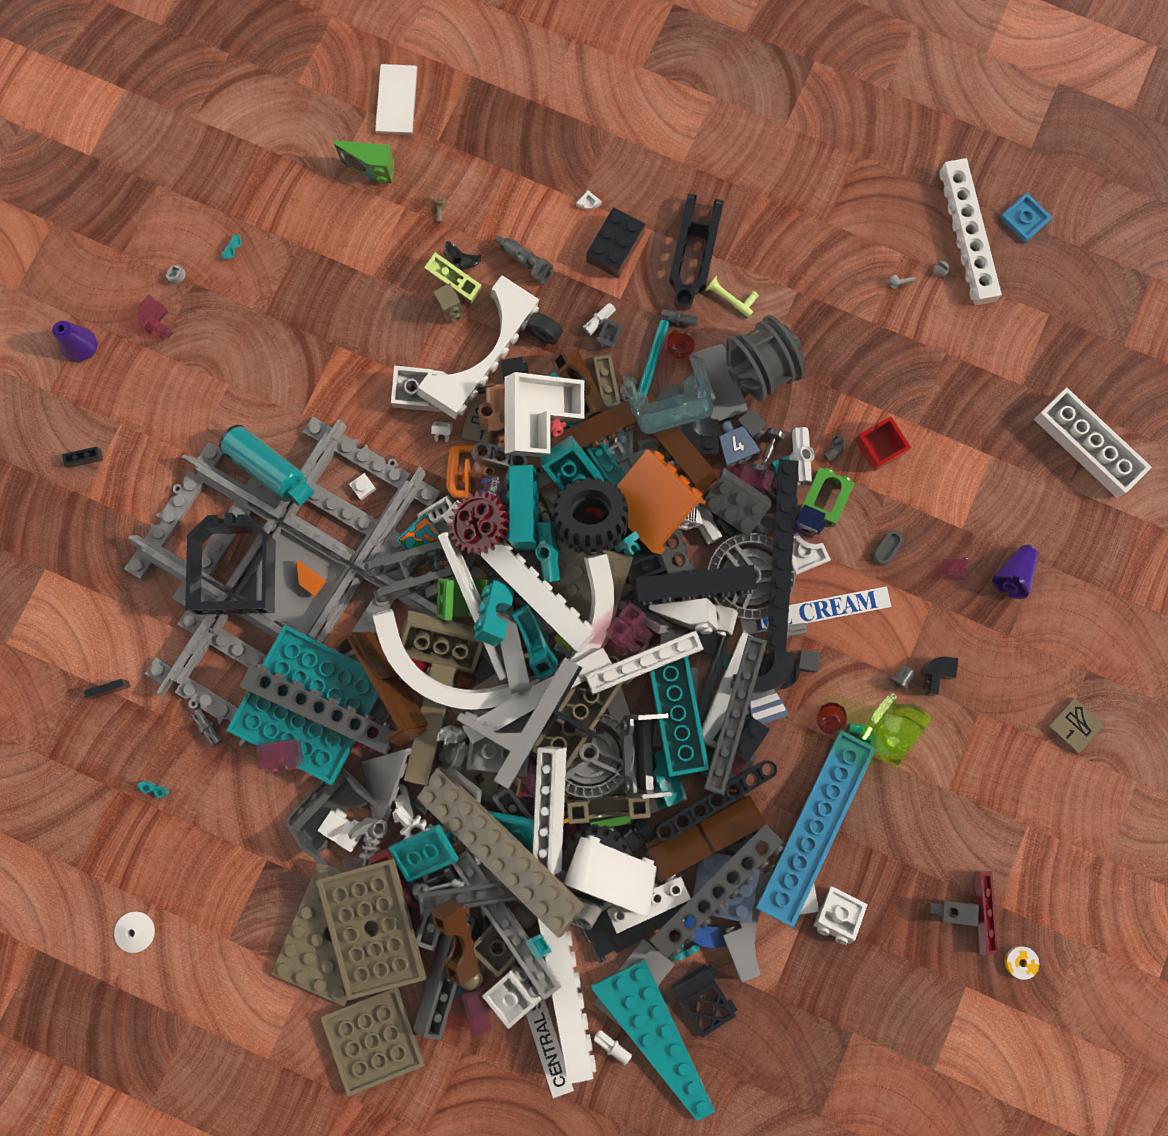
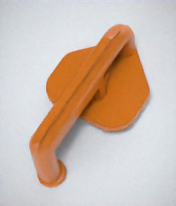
(453, 473)

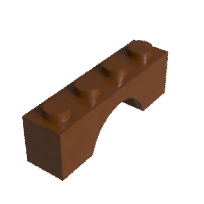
(571, 366)
(452, 921)

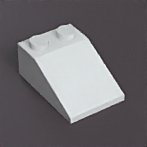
(693, 614)

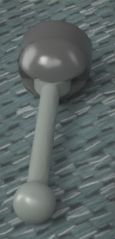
(422, 887)

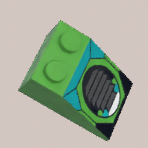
(369, 159)

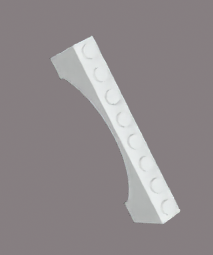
(454, 391)

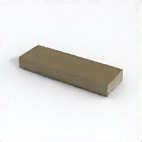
(606, 380)

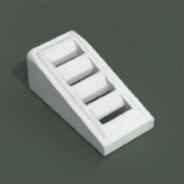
(441, 504)

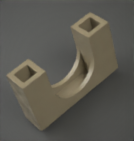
(614, 805)

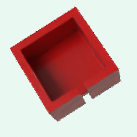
(882, 443)

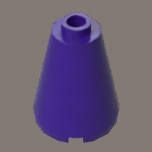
(74, 341)
(1017, 573)

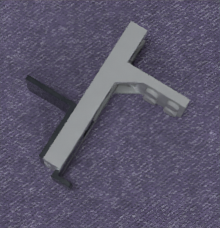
(521, 743)

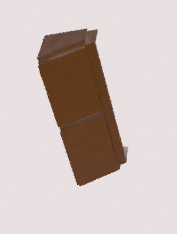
(387, 684)
(704, 838)

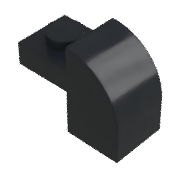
(938, 668)

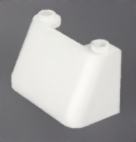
(612, 875)

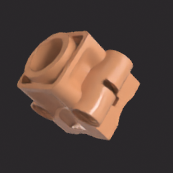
(492, 413)

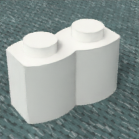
(337, 828)

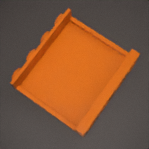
(657, 499)

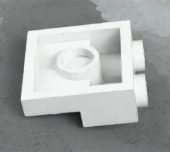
(840, 916)
(512, 997)

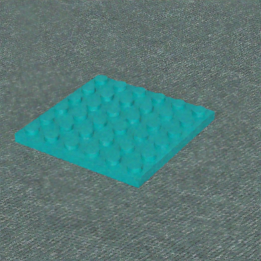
(322, 670)

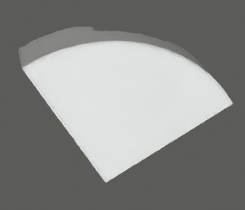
(588, 201)

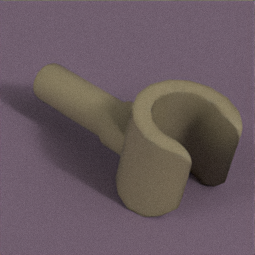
(440, 205)

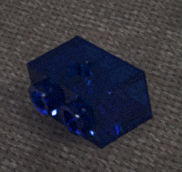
(809, 521)

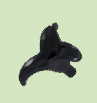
(460, 259)

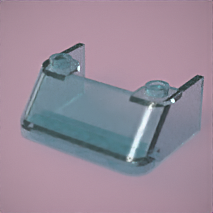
(676, 410)

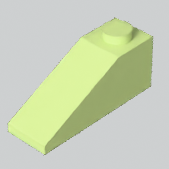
(448, 273)

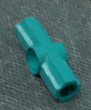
(549, 560)

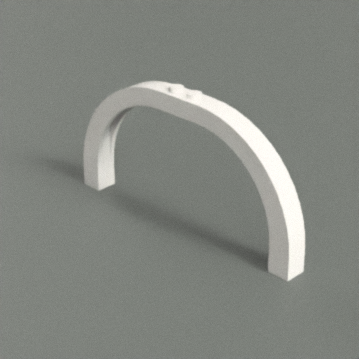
(600, 618)

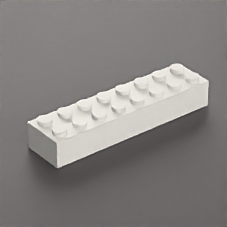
(569, 1007)

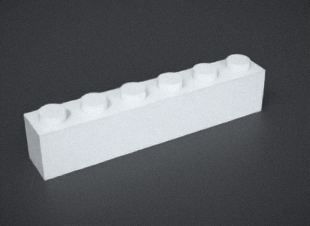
(718, 707)
(549, 807)

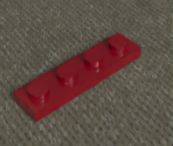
(986, 913)

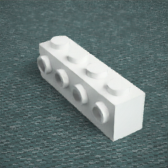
(663, 898)

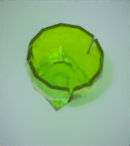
(893, 729)

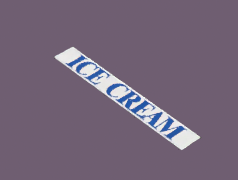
(828, 608)

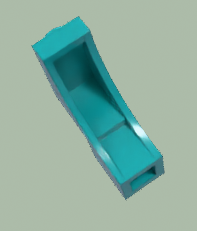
(536, 640)

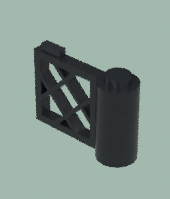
(692, 987)

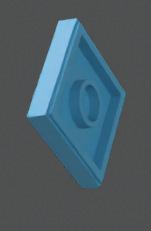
(1025, 217)

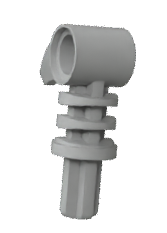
(372, 829)

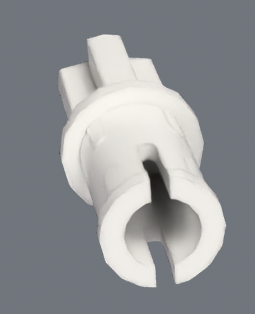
(599, 319)
(612, 1047)

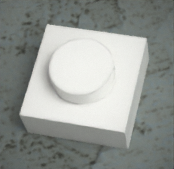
(362, 486)

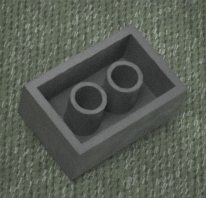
(736, 501)

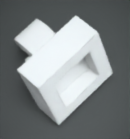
(442, 428)

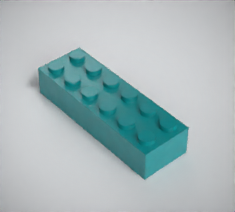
(682, 730)

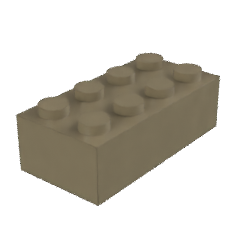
(440, 641)

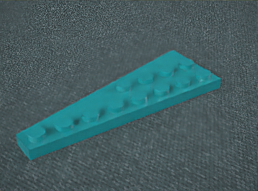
(642, 1013)

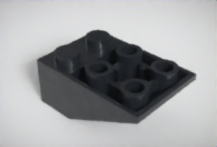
(644, 561)

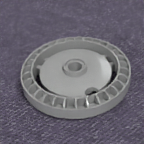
(762, 567)
(599, 767)

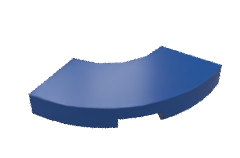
(708, 937)

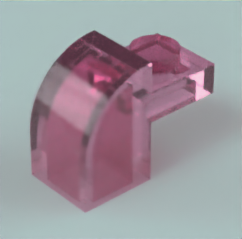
(149, 316)
(758, 479)

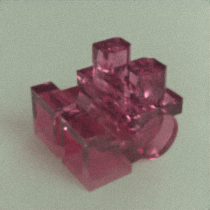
(627, 630)

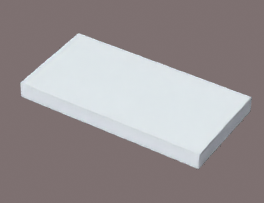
(396, 99)

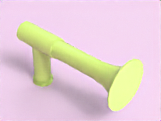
(743, 308)

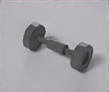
(774, 434)

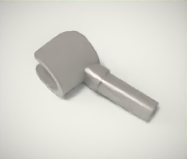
(895, 282)

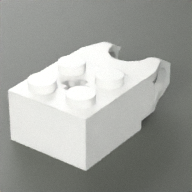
(402, 380)

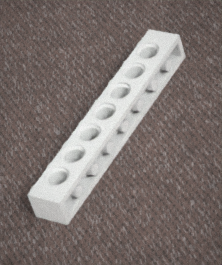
(965, 189)

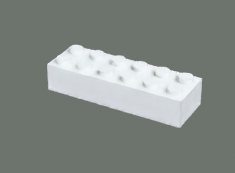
(1092, 443)

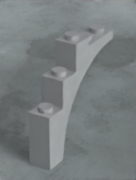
(741, 939)

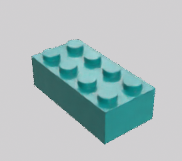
(523, 507)

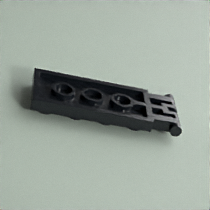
(608, 940)

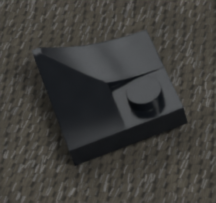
(703, 436)

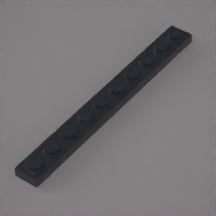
(782, 555)

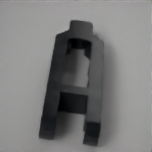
(685, 293)

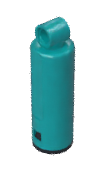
(265, 465)

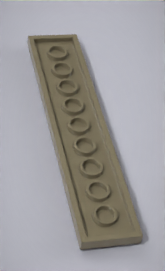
(500, 852)

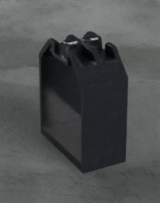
(229, 525)

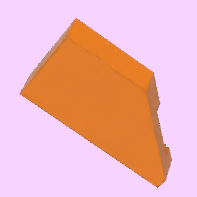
(309, 579)

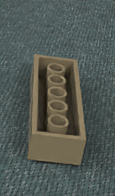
(425, 748)

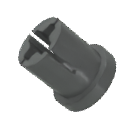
(902, 678)

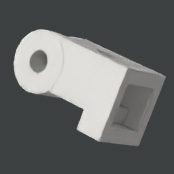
(404, 799)

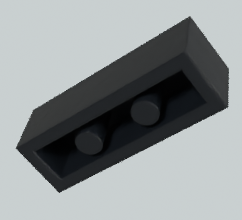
(82, 457)

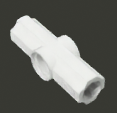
(803, 453)
(708, 528)

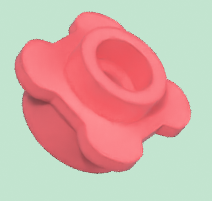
(556, 427)

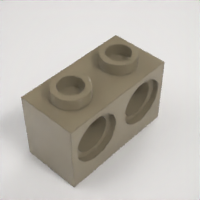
(449, 303)

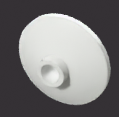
(143, 929)

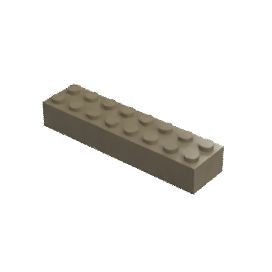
(583, 708)

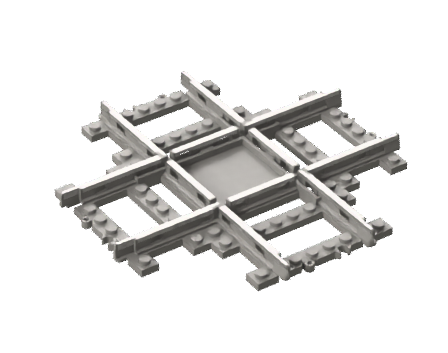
(293, 603)

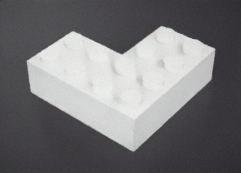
(532, 404)

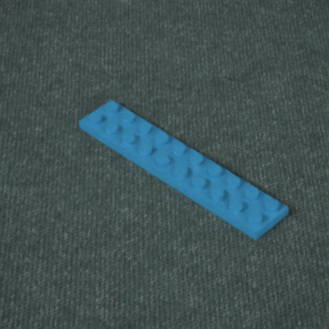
(815, 829)

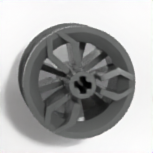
(764, 358)

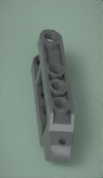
(411, 557)

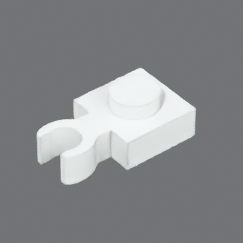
(451, 734)

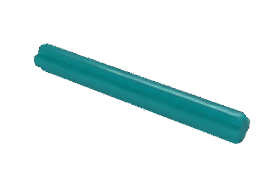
(653, 356)

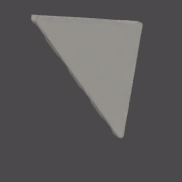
(382, 780)

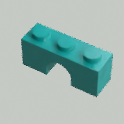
(489, 626)

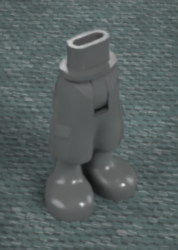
(540, 267)

